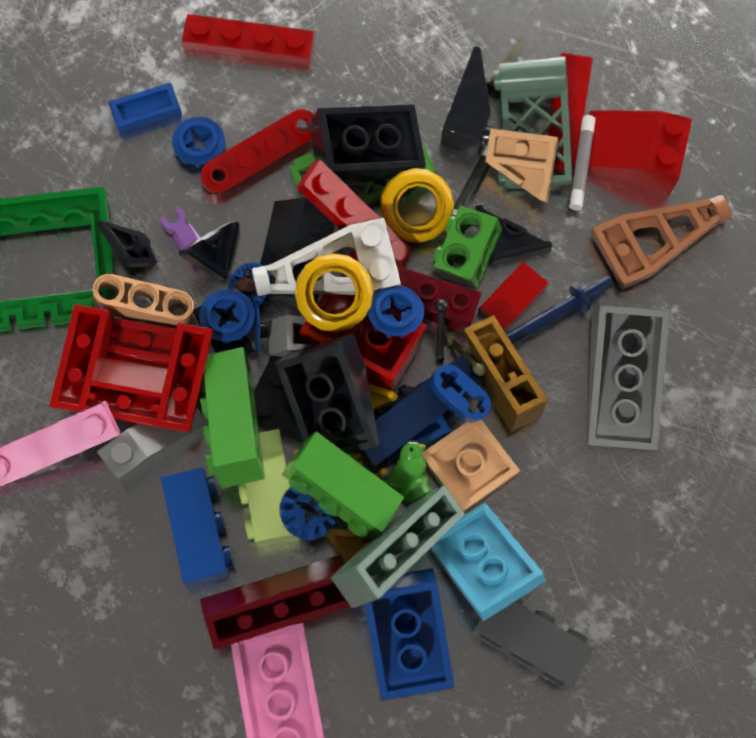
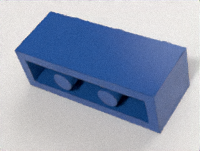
(196, 527)

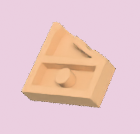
(524, 159)

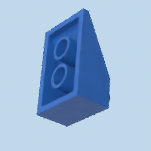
(410, 637)

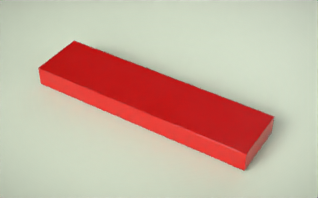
(578, 83)

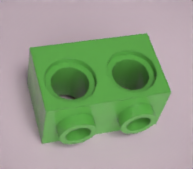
(475, 248)

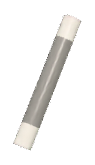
(582, 162)

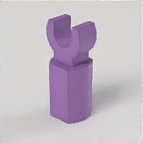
(183, 233)

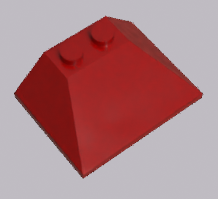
(138, 368)

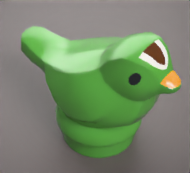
(409, 472)

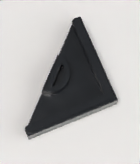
(515, 242)
(213, 251)

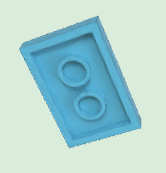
(486, 562)

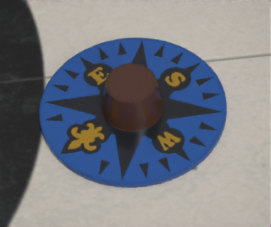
(243, 281)

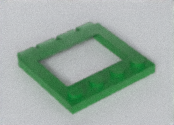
(51, 212)

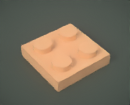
(470, 463)

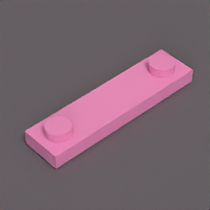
(57, 442)

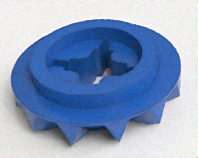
(203, 129)
(404, 300)
(223, 302)
(293, 516)

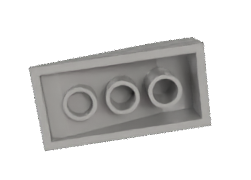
(626, 376)

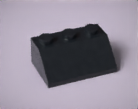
(291, 228)

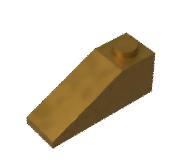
(506, 375)

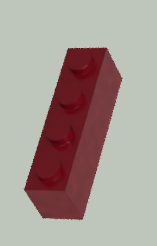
(273, 603)

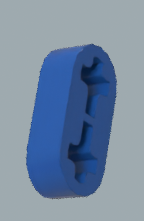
(454, 399)

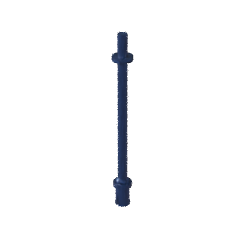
(578, 298)

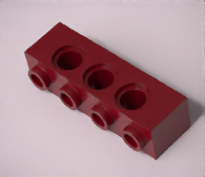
(461, 300)

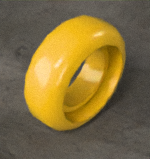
(443, 209)
(307, 280)

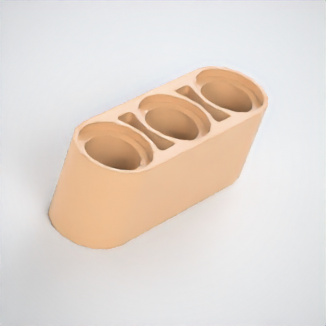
(130, 289)

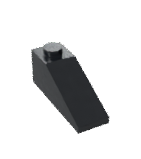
(470, 111)

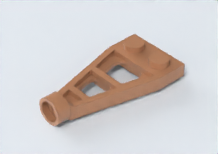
(624, 253)

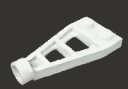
(372, 250)

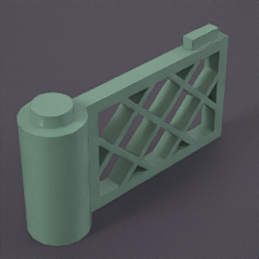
(536, 81)

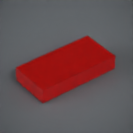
(514, 296)

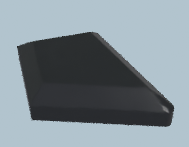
(129, 245)

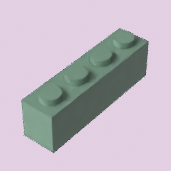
(398, 547)

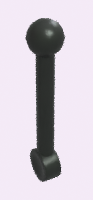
(440, 306)

